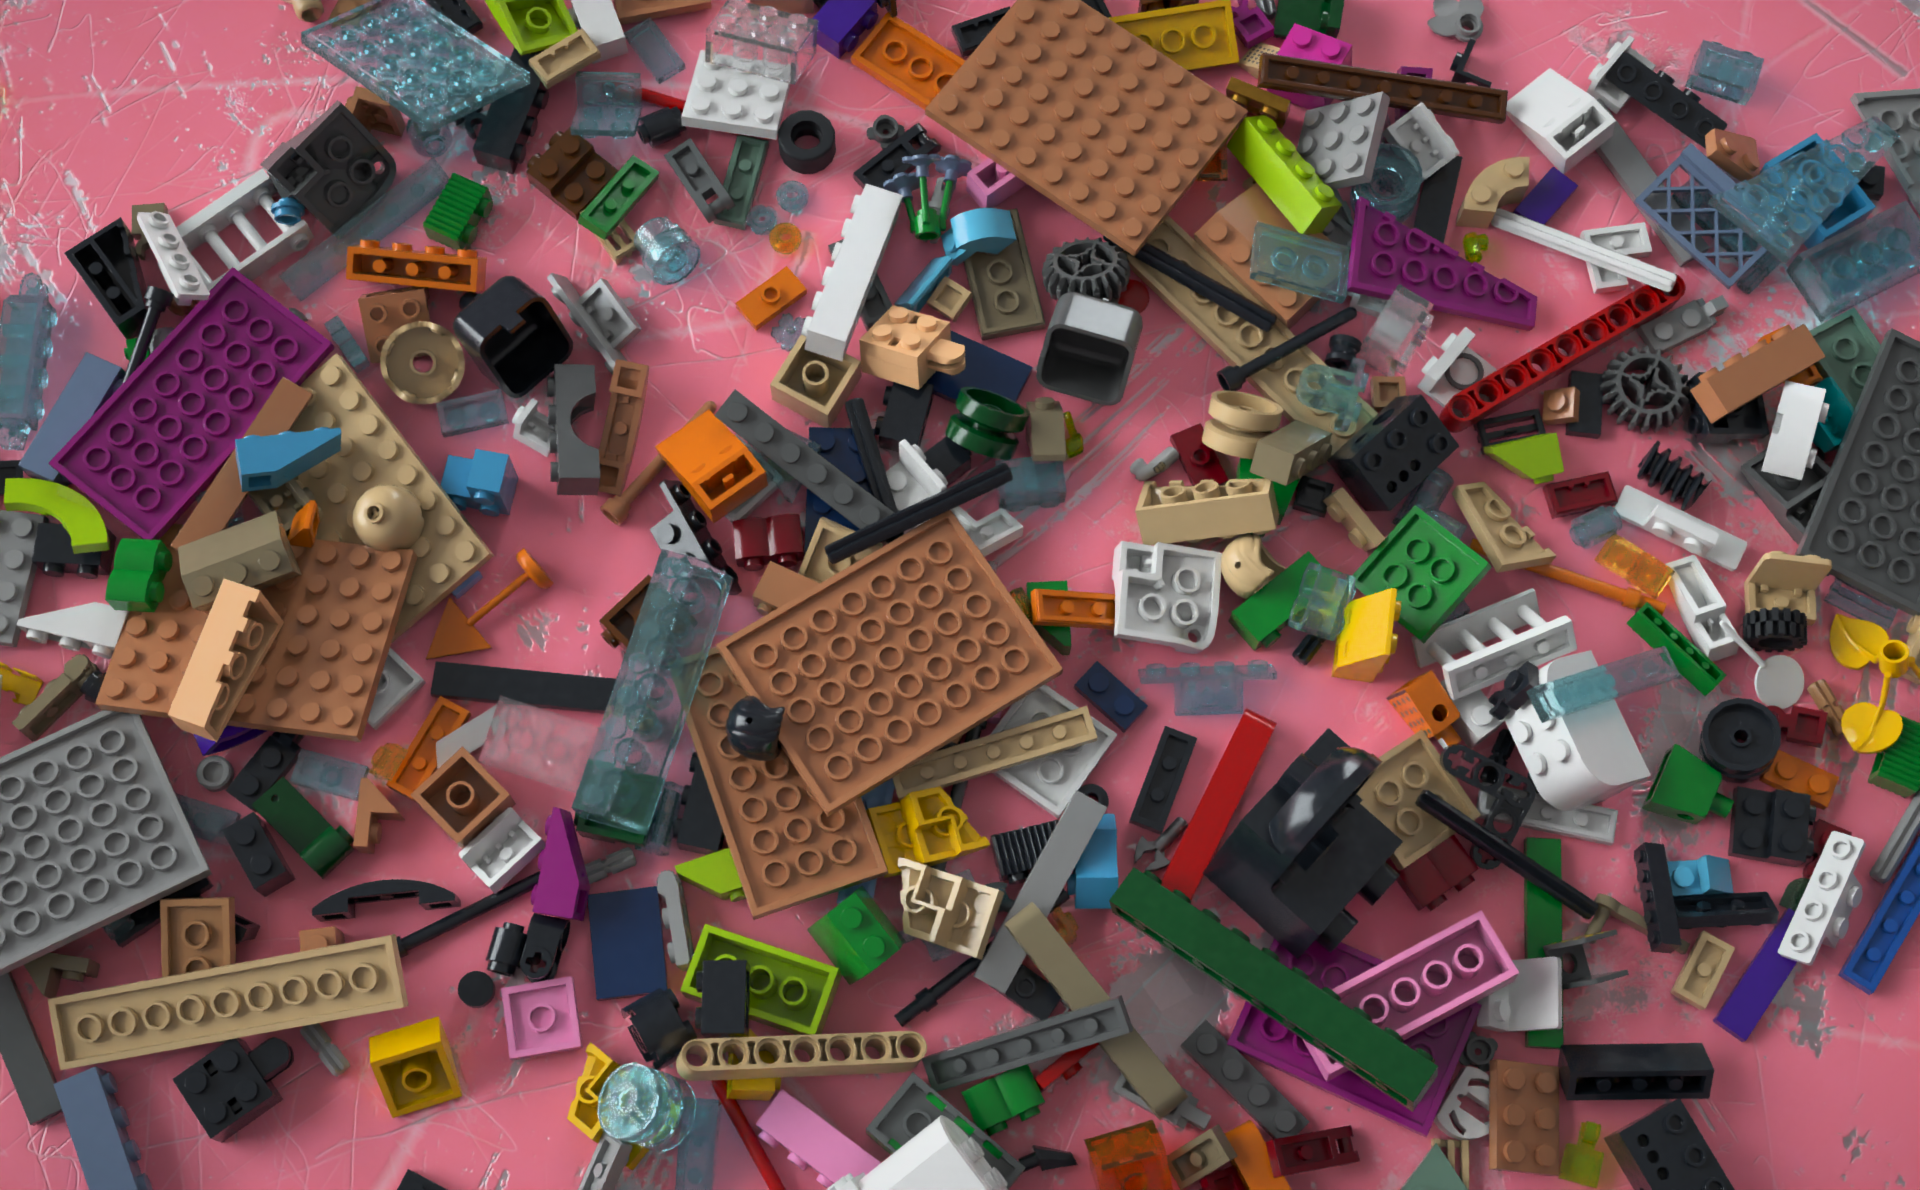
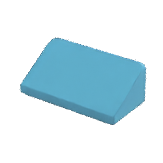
(925, 284)

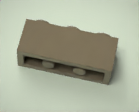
(1291, 452)

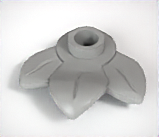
(1454, 15)

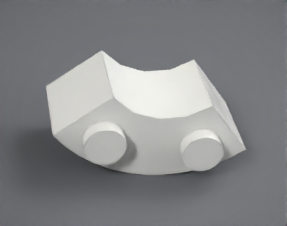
(1794, 430)

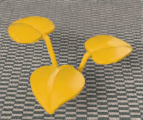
(1853, 646)

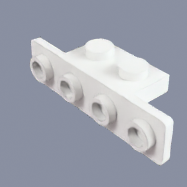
(173, 258)
(1680, 528)
(1826, 901)

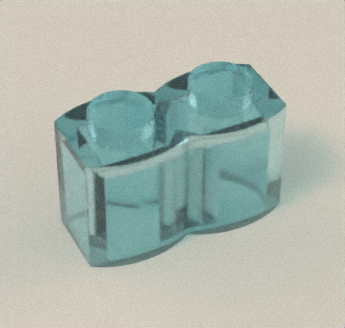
(1322, 601)

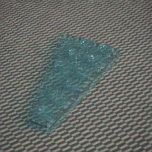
(1799, 193)

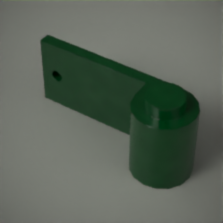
(304, 828)

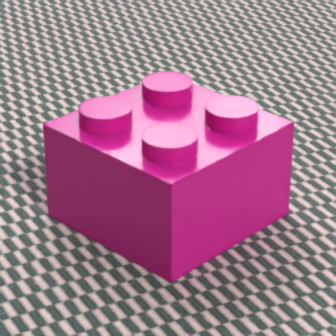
(1315, 46)

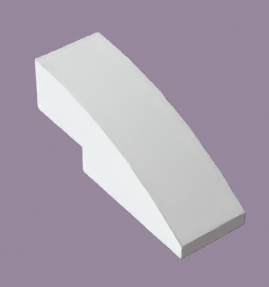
(1701, 608)

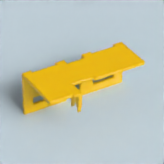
(24, 687)

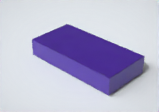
(1546, 197)

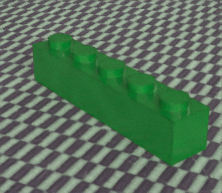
(1686, 656)

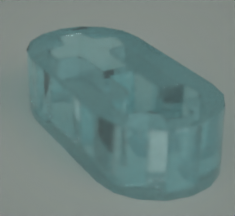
(347, 344)

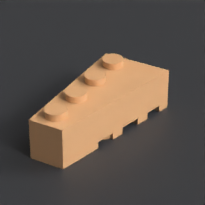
(224, 659)

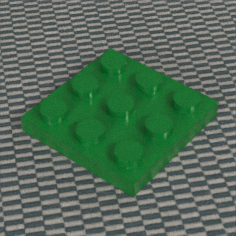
(1426, 568)

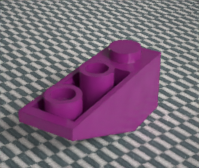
(563, 876)

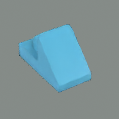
(1700, 876)

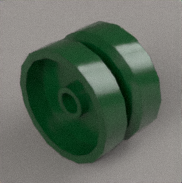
(987, 423)

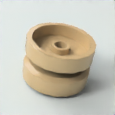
(1239, 422)

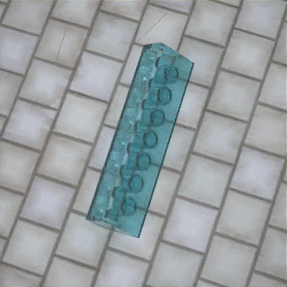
(652, 693)

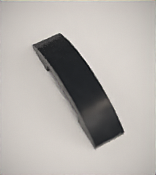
(343, 903)

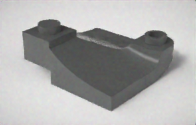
(333, 167)

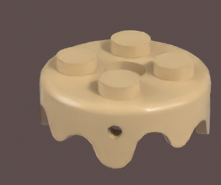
(418, 386)

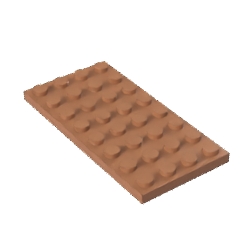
(769, 816)

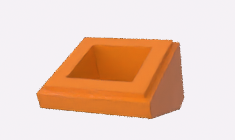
(305, 525)

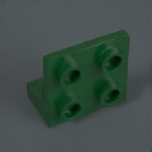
(1317, 15)

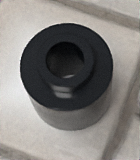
(661, 126)
(506, 949)

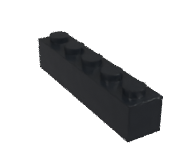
(1657, 898)

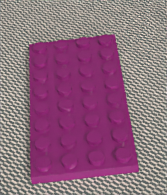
(187, 404)

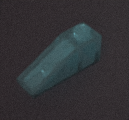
(699, 1149)

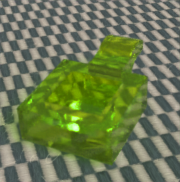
(1581, 1162)

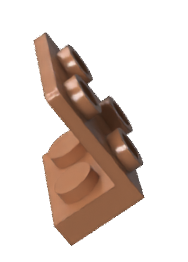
(388, 311)

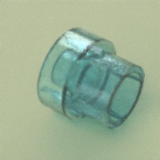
(666, 250)

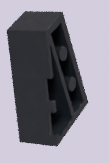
(114, 275)

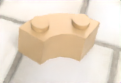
(1492, 189)

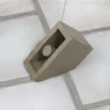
(1046, 430)

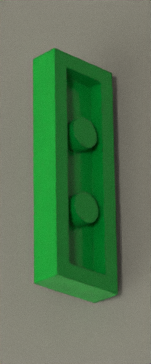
(618, 197)

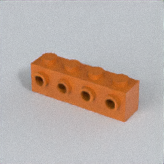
(416, 268)

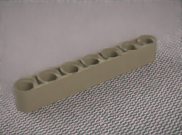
(1081, 989)

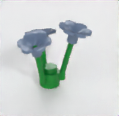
(927, 223)

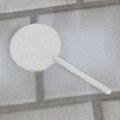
(1778, 678)

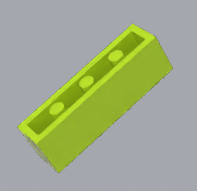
(1284, 174)

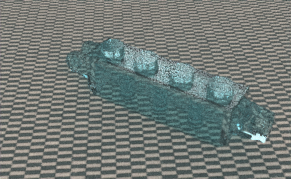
(24, 354)

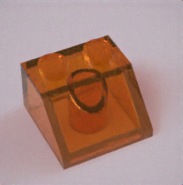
(1129, 1159)

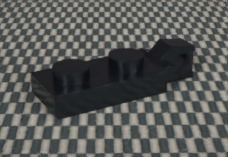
(266, 767)

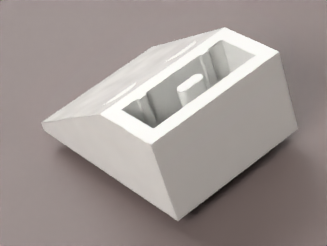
(1560, 119)

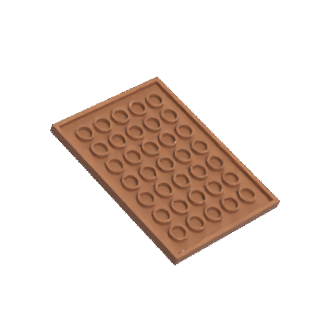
(1087, 116)
(890, 660)
(320, 665)

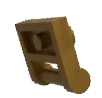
(1259, 101)

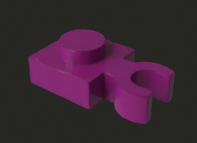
(1251, 25)

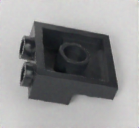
(1743, 423)
(1771, 826)

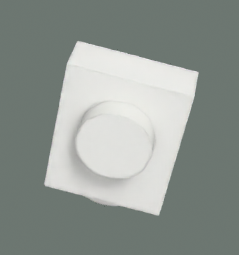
(532, 428)

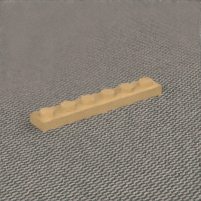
(998, 752)

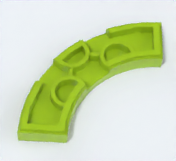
(65, 504)

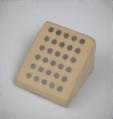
(1250, 60)

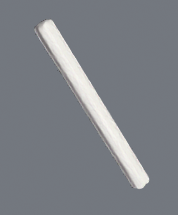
(1584, 250)

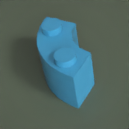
(1096, 871)

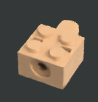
(910, 348)

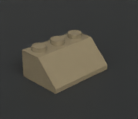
(247, 553)

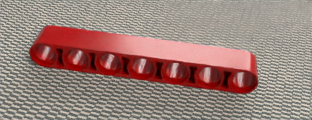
(1218, 803)

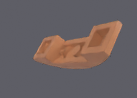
(622, 424)

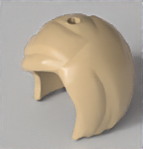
(1248, 565)

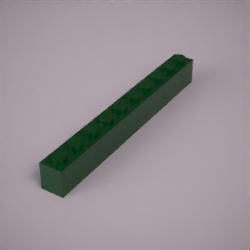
(1275, 989)

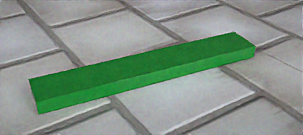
(1542, 924)

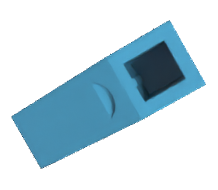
(276, 459)

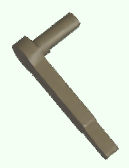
(1610, 906)

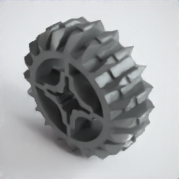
(1086, 268)
(1668, 393)

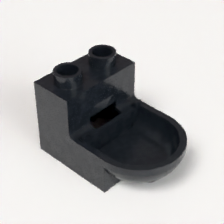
(1309, 849)

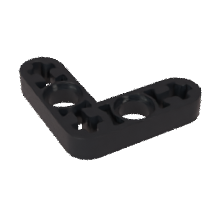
(1503, 803)

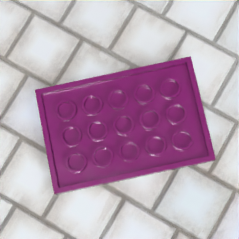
(1282, 1049)

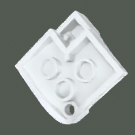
(1166, 594)

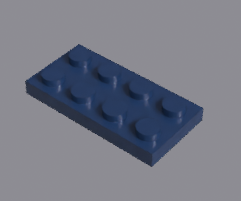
(841, 451)

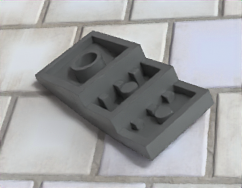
(1786, 497)

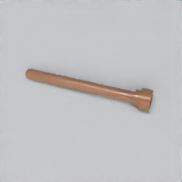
(618, 507)

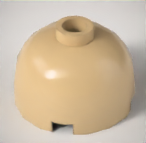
(388, 518)

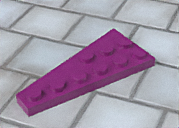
(1394, 254)

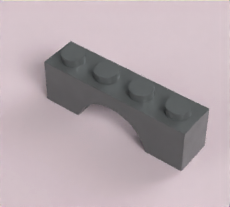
(576, 462)

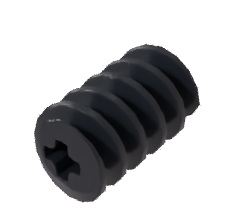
(1671, 476)

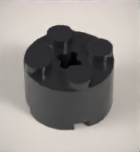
(658, 1027)

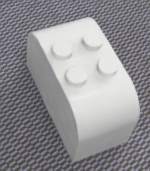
(1579, 755)

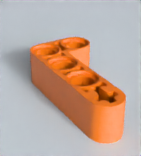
(1252, 1159)

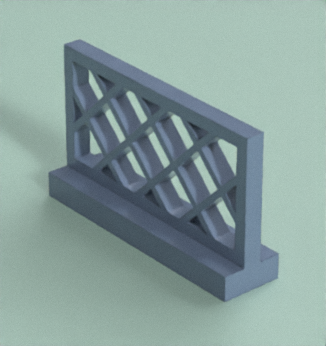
(1713, 181)

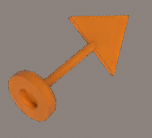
(457, 632)

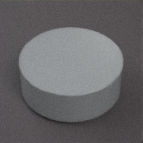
(215, 773)

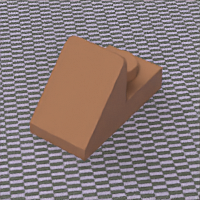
(371, 808)

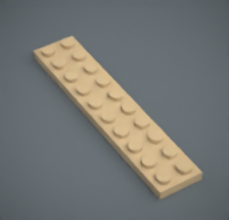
(1237, 338)
(228, 1002)

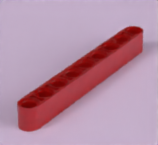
(1552, 361)

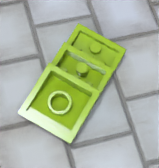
(533, 23)

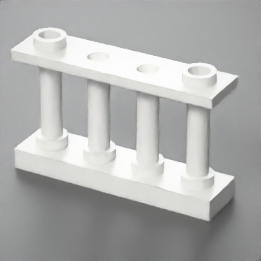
(231, 210)
(1494, 662)

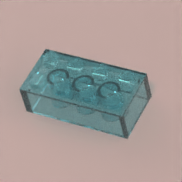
(1859, 262)

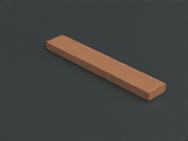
(225, 493)

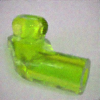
(1473, 245)

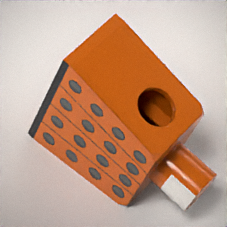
(1427, 707)

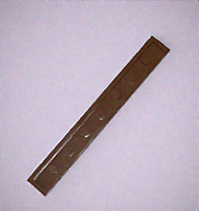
(1404, 90)

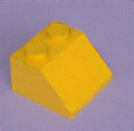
(414, 1067)

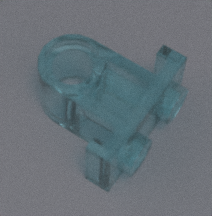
(1338, 390)

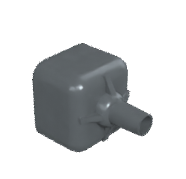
(1089, 348)

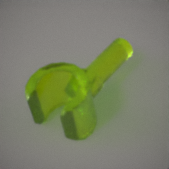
(1075, 442)

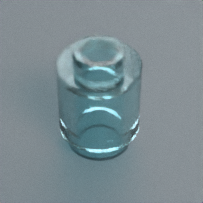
(1595, 526)

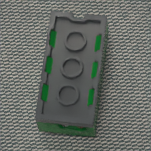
(915, 1108)

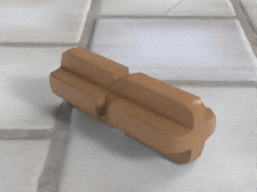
(1825, 700)

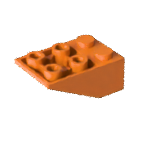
(713, 465)

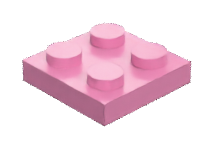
(541, 1018)

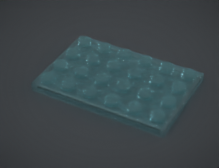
(416, 60)

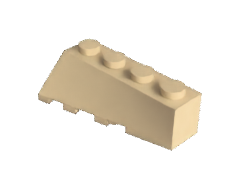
(1205, 510)

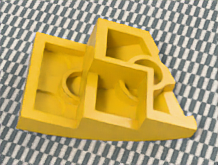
(923, 830)
(585, 1104)

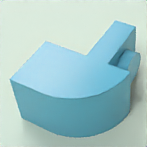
(978, 231)

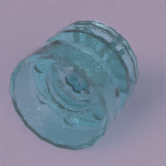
(1396, 174)
(646, 1107)

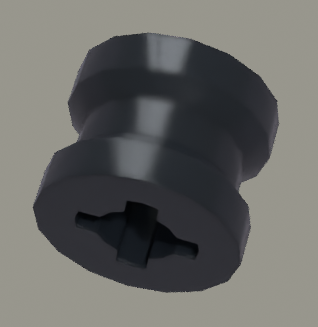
(1342, 351)

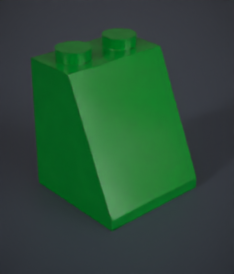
(856, 936)

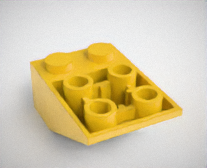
(1367, 636)

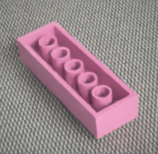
(1427, 982)

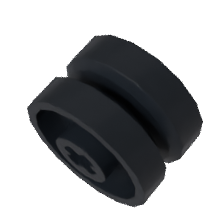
(1744, 721)

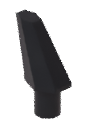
(1047, 1158)

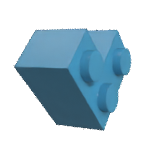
(481, 482)

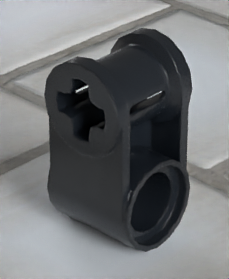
(544, 942)

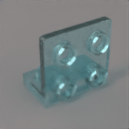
(607, 104)

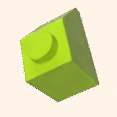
(1529, 457)
(714, 875)

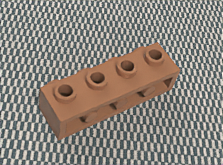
(1756, 373)

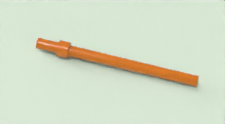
(1629, 597)

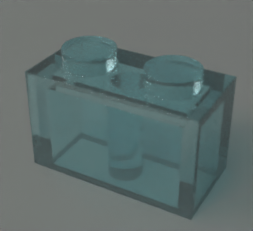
(1724, 72)
(1032, 484)

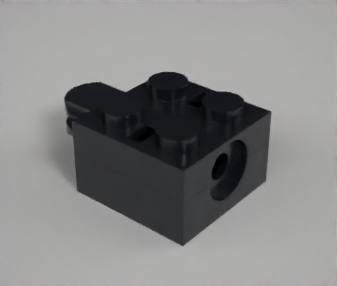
(232, 1081)

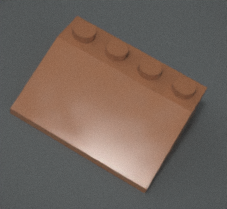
(1230, 240)

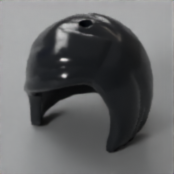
(754, 729)

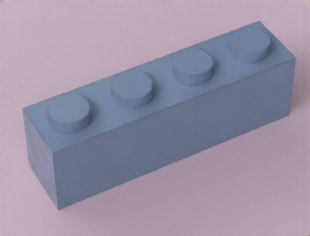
(83, 395)
(100, 1131)

